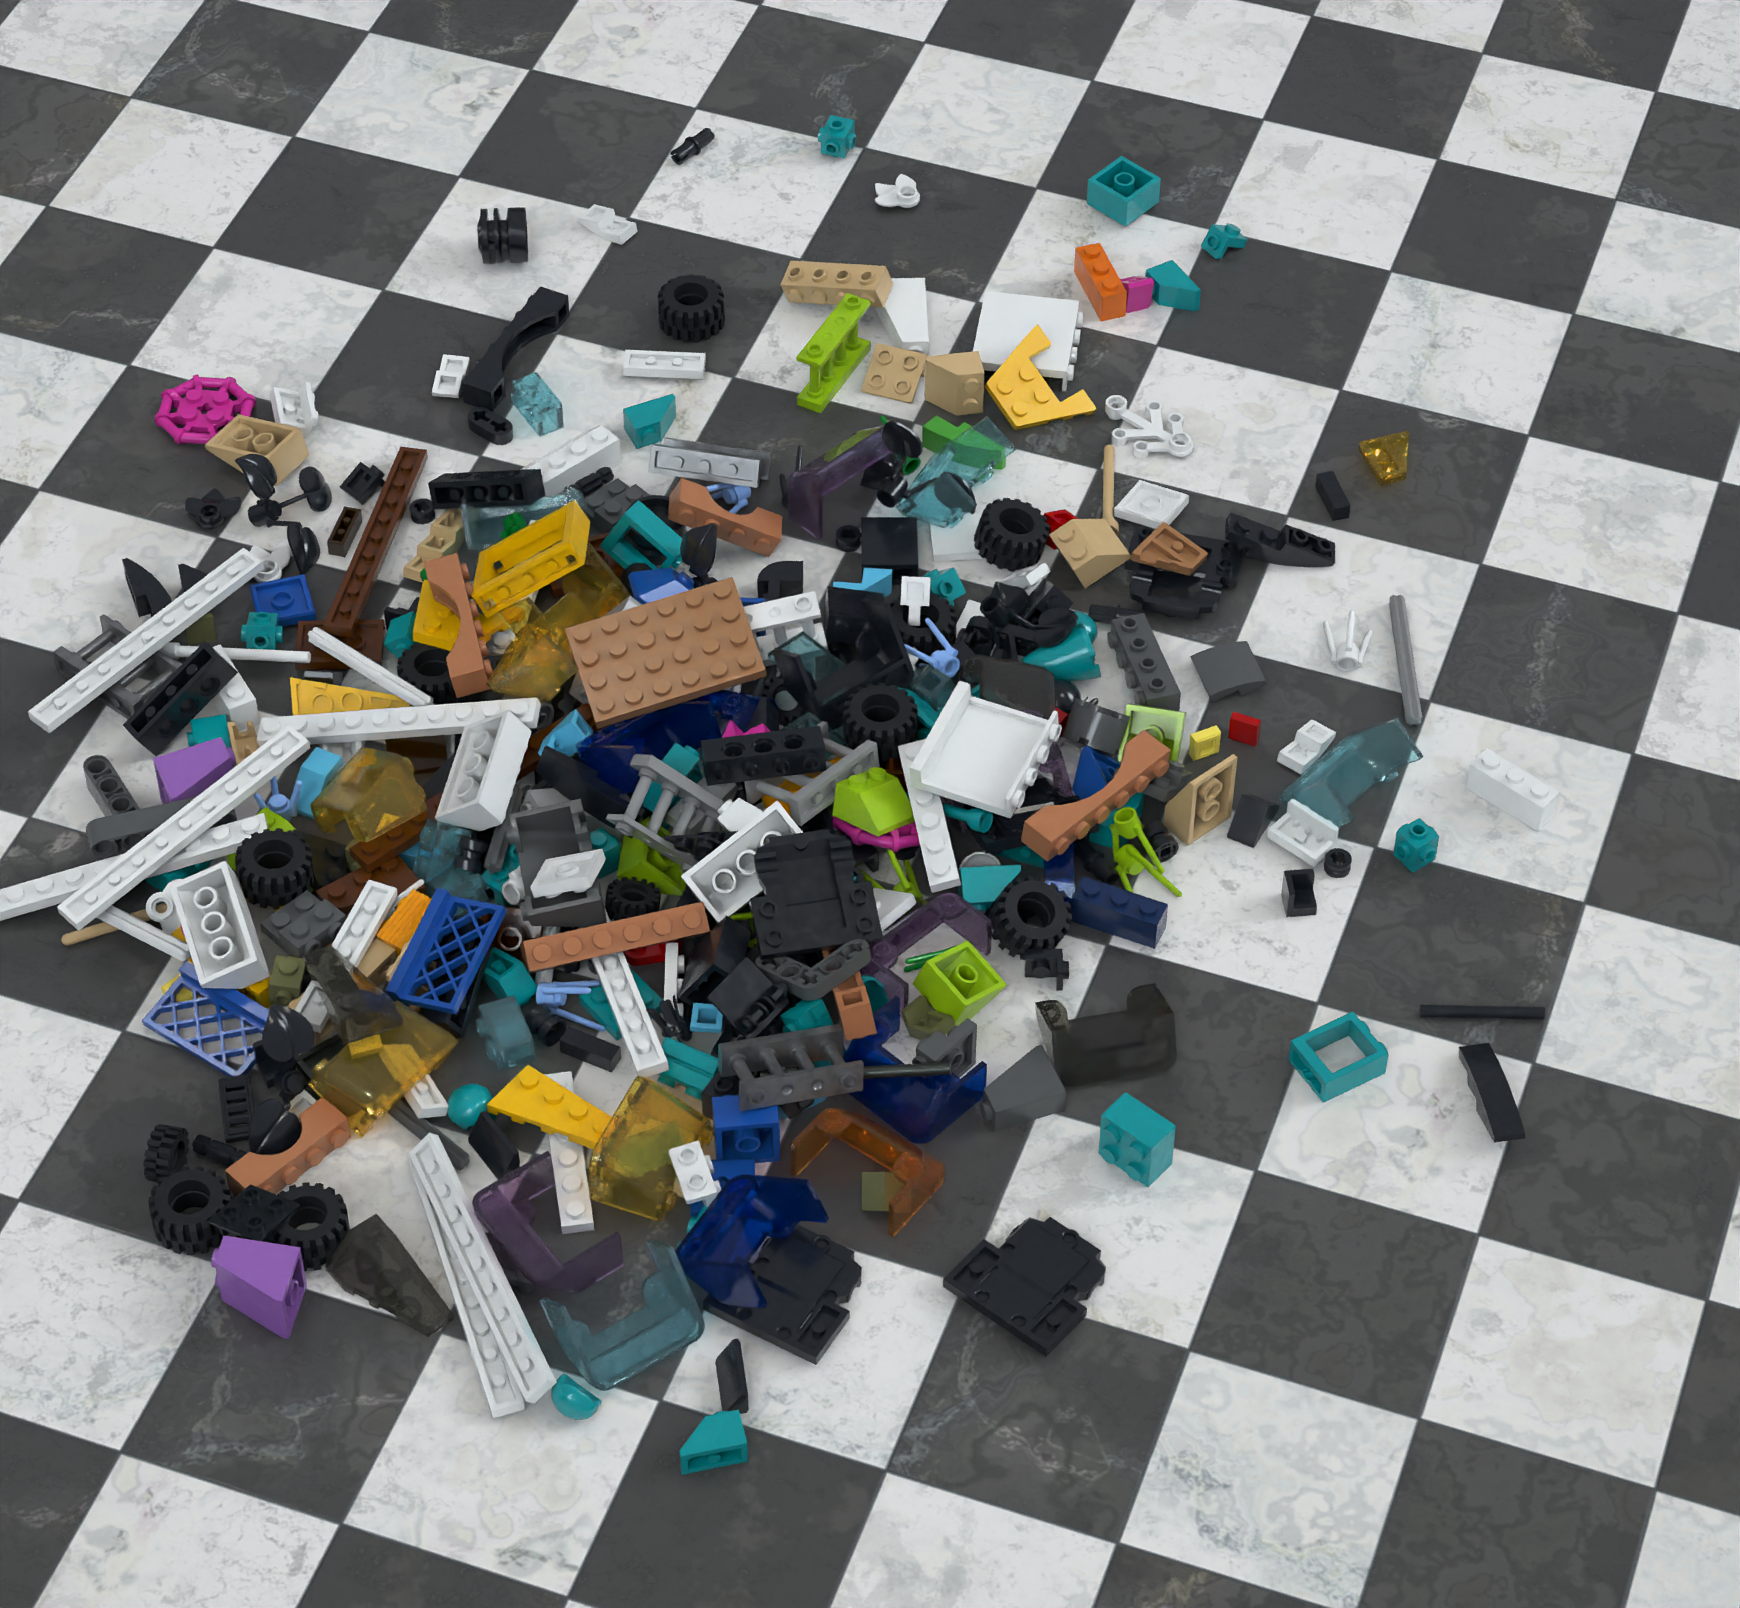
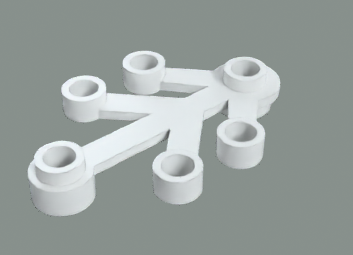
(1176, 444)

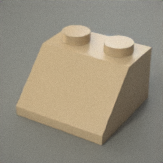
(955, 382)
(1089, 548)

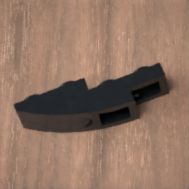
(1283, 547)

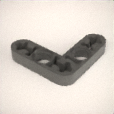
(819, 978)

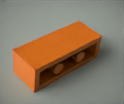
(1100, 282)

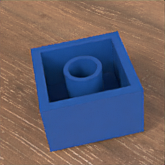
(745, 1133)

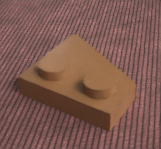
(1169, 551)

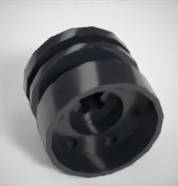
(503, 235)

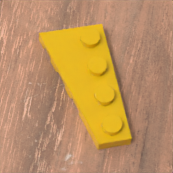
(320, 697)
(549, 1105)

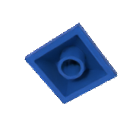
(658, 584)
(1093, 772)

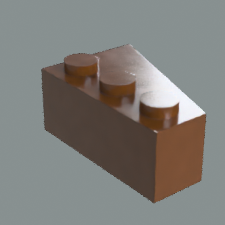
(346, 890)

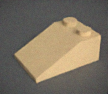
(247, 435)
(1202, 802)

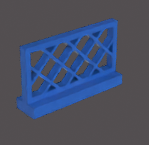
(426, 948)
(229, 1000)

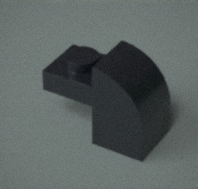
(780, 580)

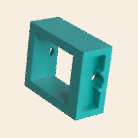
(650, 528)
(686, 762)
(1318, 1076)

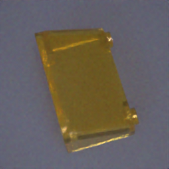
(382, 1068)
(632, 1158)

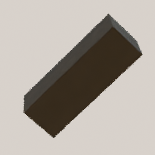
(344, 531)

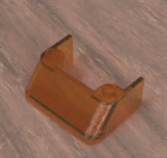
(910, 1164)

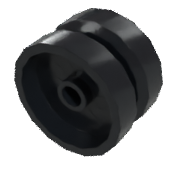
(659, 506)

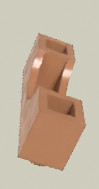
(694, 507)
(321, 1132)

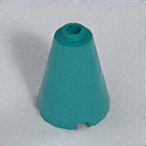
(1070, 659)

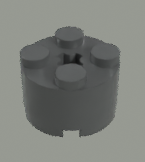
(1096, 726)

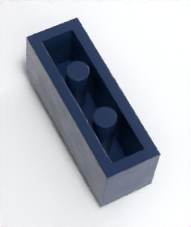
(1119, 912)

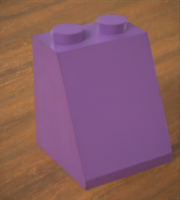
(192, 769)
(261, 1281)

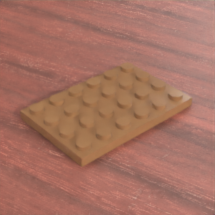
(665, 652)

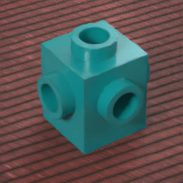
(837, 136)
(946, 584)
(262, 631)
(1416, 844)

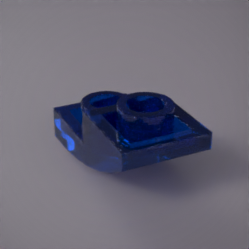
(1061, 872)

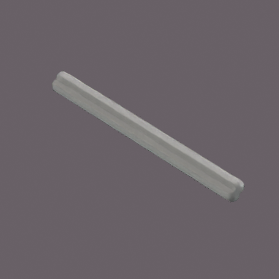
(1405, 660)

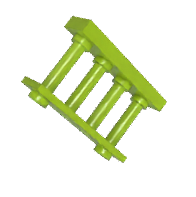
(833, 353)

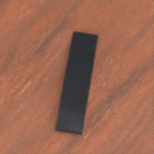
(580, 782)
(1492, 1093)

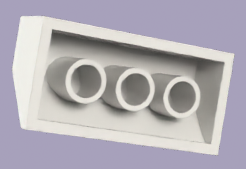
(577, 459)
(484, 772)
(728, 874)
(219, 929)

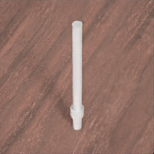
(176, 651)

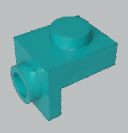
(1221, 237)

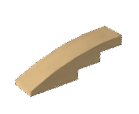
(444, 539)

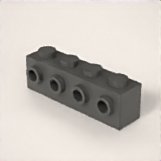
(1143, 663)

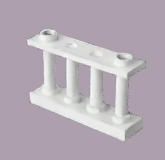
(783, 612)

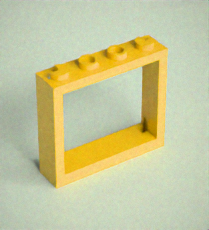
(563, 524)

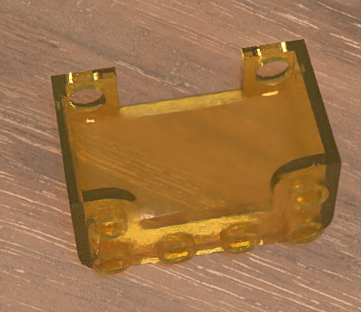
(372, 793)

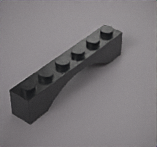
(540, 316)

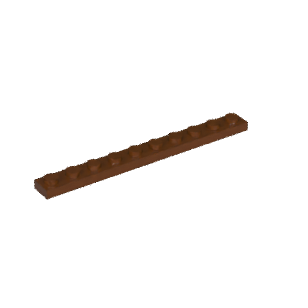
(375, 542)
(397, 840)

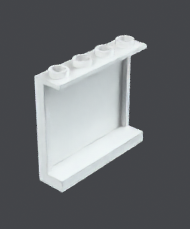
(1009, 319)
(983, 753)

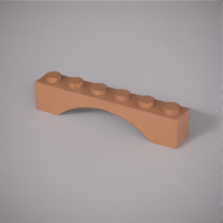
(466, 659)
(1057, 826)
(614, 937)
(853, 1006)

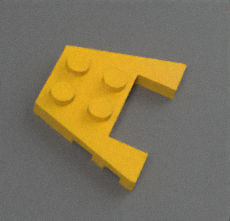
(1024, 393)
(440, 627)

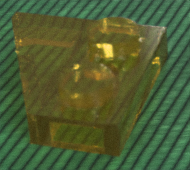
(1387, 456)

